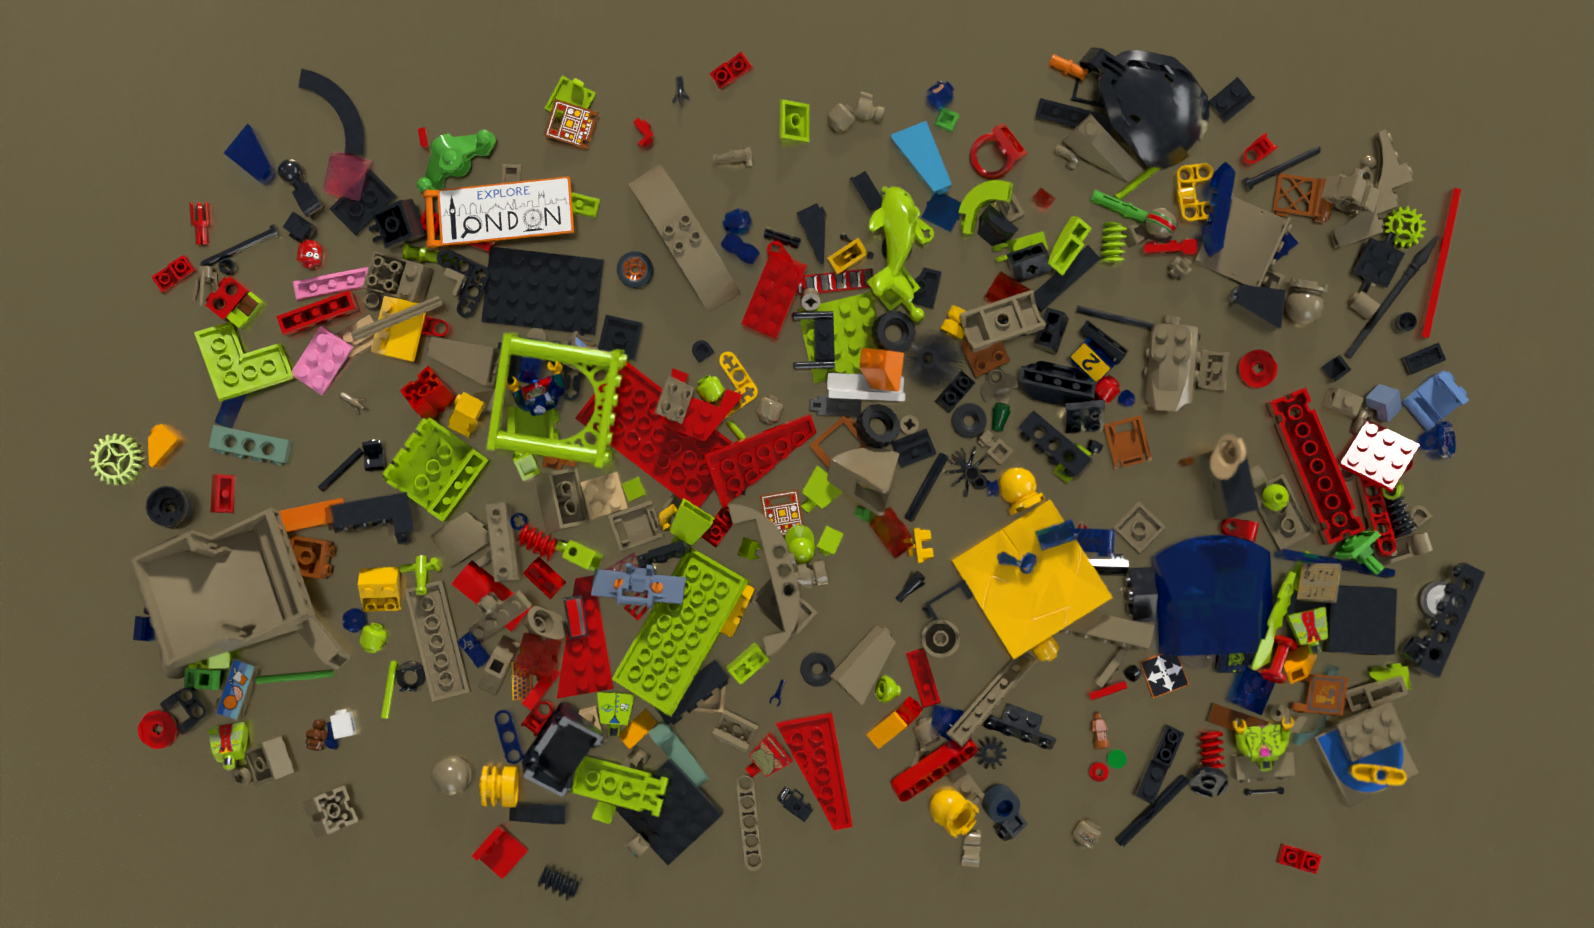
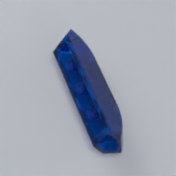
(1214, 234)

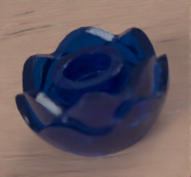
(348, 618)

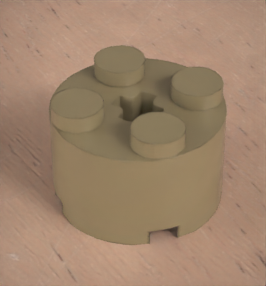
(928, 638)

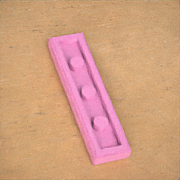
(329, 284)

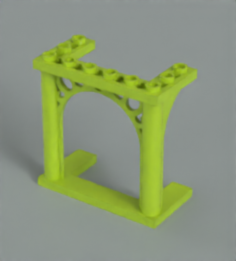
(611, 362)

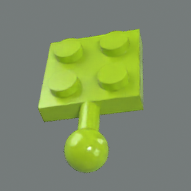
(892, 299)

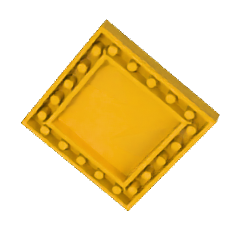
(1037, 604)

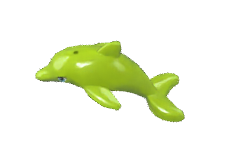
(900, 225)

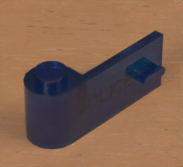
(1097, 540)

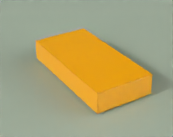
(886, 730)

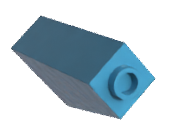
(921, 153)

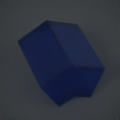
(139, 628)

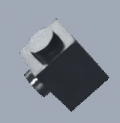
(299, 227)

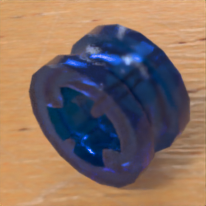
(992, 488)
(513, 523)

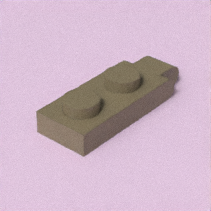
(1114, 663)

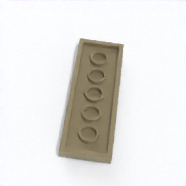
(437, 641)

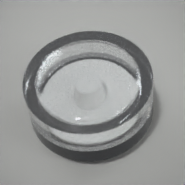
(1431, 596)

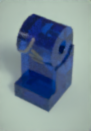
(474, 649)

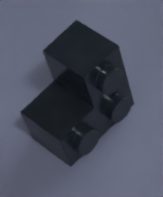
(1141, 594)

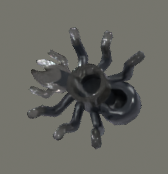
(971, 473)

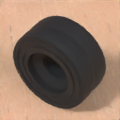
(958, 420)
(806, 669)

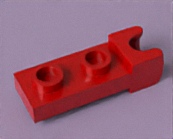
(1186, 247)

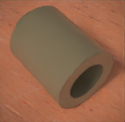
(1364, 304)

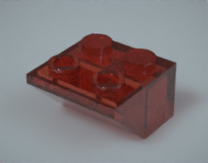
(892, 532)

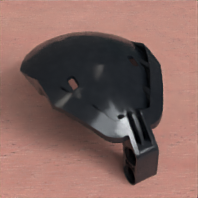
(1168, 113)

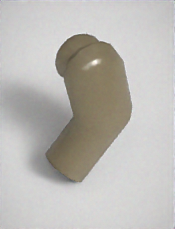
(1069, 154)
(1364, 414)

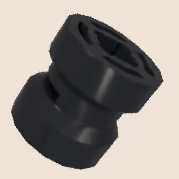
(1407, 319)

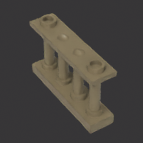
(502, 542)

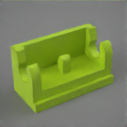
(747, 663)

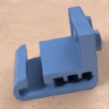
(1435, 399)

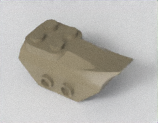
(1172, 366)

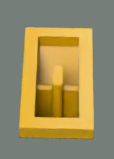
(848, 256)

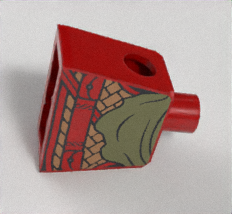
(768, 757)

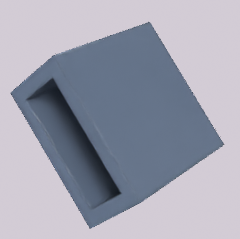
(1385, 401)

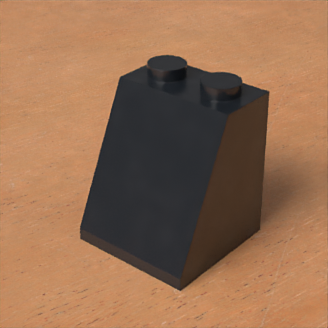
(1259, 304)

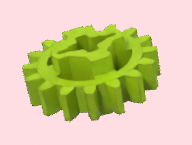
(1409, 232)

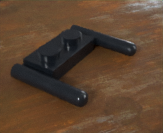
(823, 340)

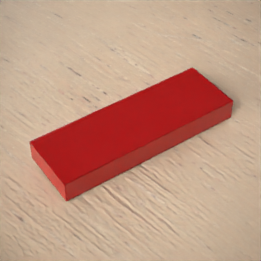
(923, 678)

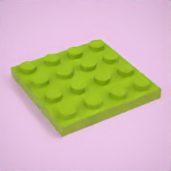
(852, 332)

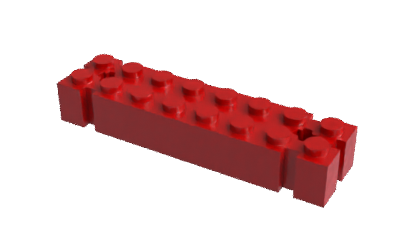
(1315, 466)

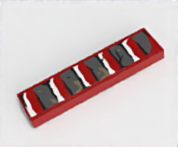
(837, 282)

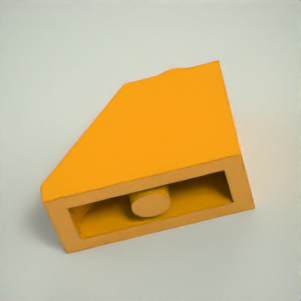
(161, 444)

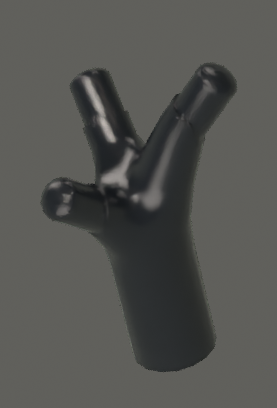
(680, 92)

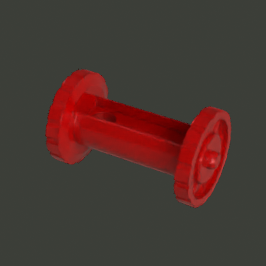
(1274, 673)

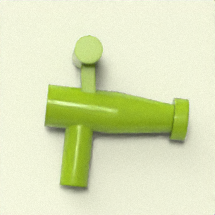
(420, 568)

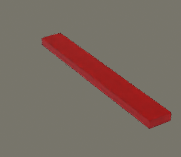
(1439, 263)

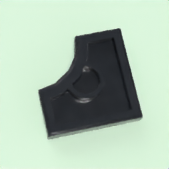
(928, 283)

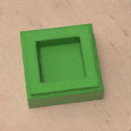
(946, 119)

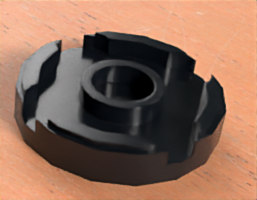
(1209, 781)

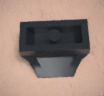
(995, 227)

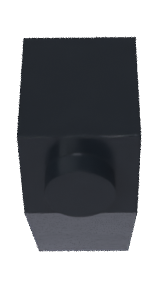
(813, 223)
(539, 812)

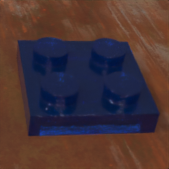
(1253, 691)

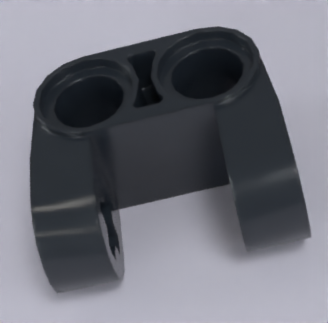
(189, 706)

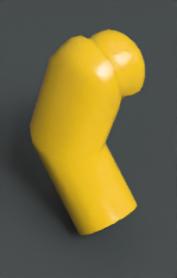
(664, 517)

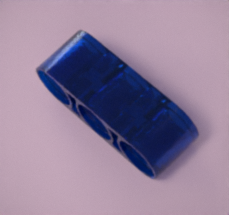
(508, 746)

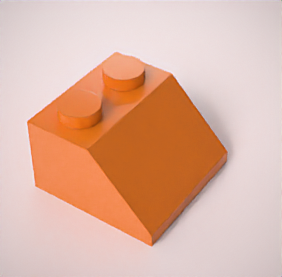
(882, 368)

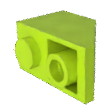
(1378, 673)

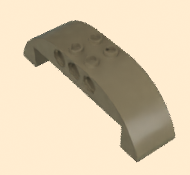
(685, 238)
(771, 539)

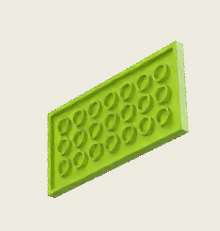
(680, 635)

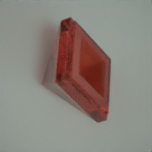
(1043, 198)

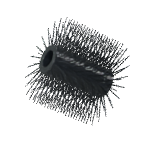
(934, 359)

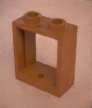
(849, 423)

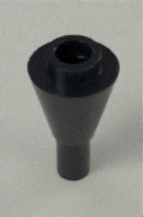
(913, 583)

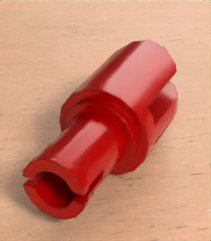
(200, 225)

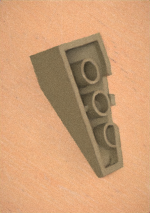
(1097, 146)

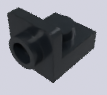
(1010, 829)

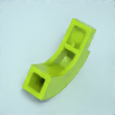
(978, 197)

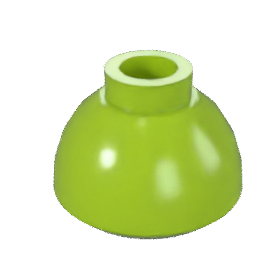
(1275, 497)
(886, 689)

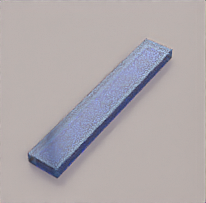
(1346, 565)

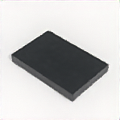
(358, 214)

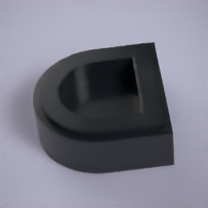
(702, 350)

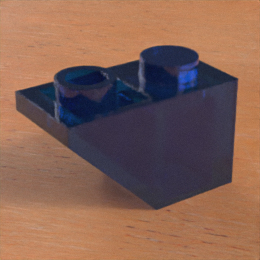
(529, 368)

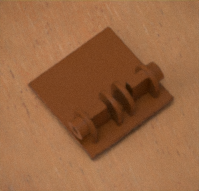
(985, 359)

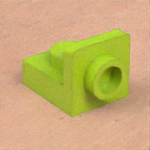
(525, 465)

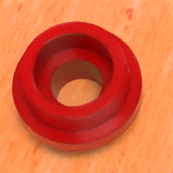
(1092, 772)

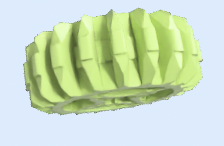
(119, 467)

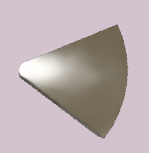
(868, 466)

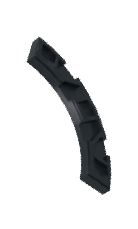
(343, 106)

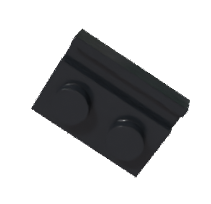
(1231, 99)
(914, 448)

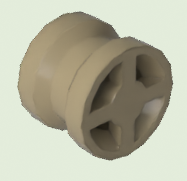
(808, 295)
(906, 424)

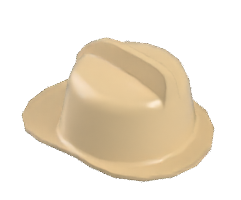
(1227, 456)

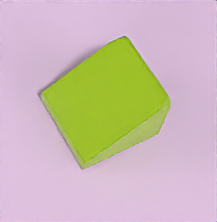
(633, 489)
(604, 812)

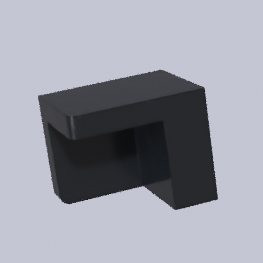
(1335, 368)

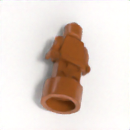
(1099, 728)

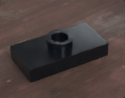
(1424, 358)

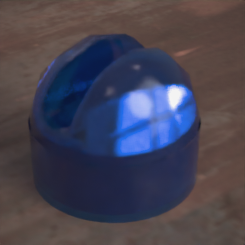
(1127, 398)

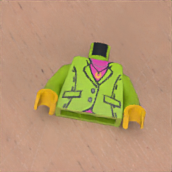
(1263, 742)

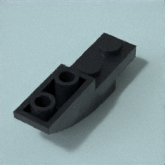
(1158, 764)

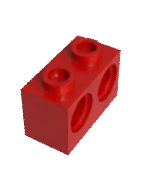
(230, 301)

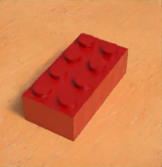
(774, 294)

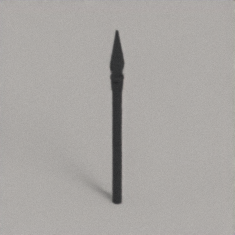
(1419, 260)

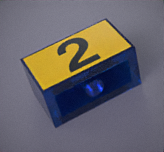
(1092, 360)

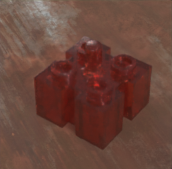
(537, 658)

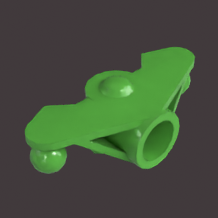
(453, 156)

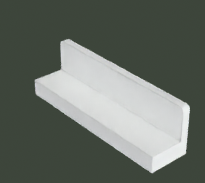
(856, 387)

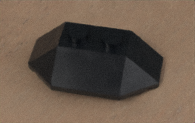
(1056, 383)

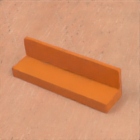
(306, 516)

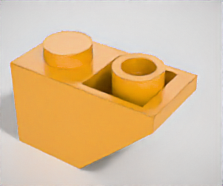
(1298, 664)

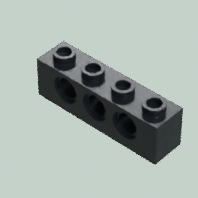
(1034, 423)

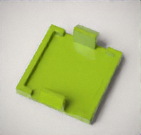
(570, 92)

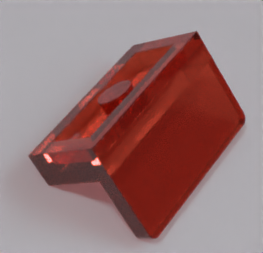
(1004, 287)

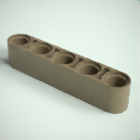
(749, 831)

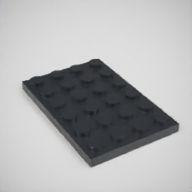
(542, 290)

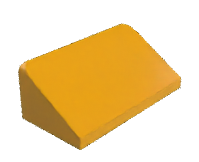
(637, 728)

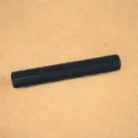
(926, 487)

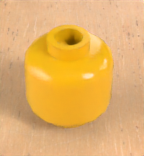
(1046, 650)

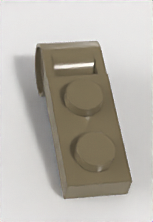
(1405, 548)

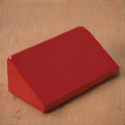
(222, 493)
(544, 577)

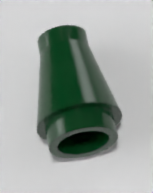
(1000, 415)

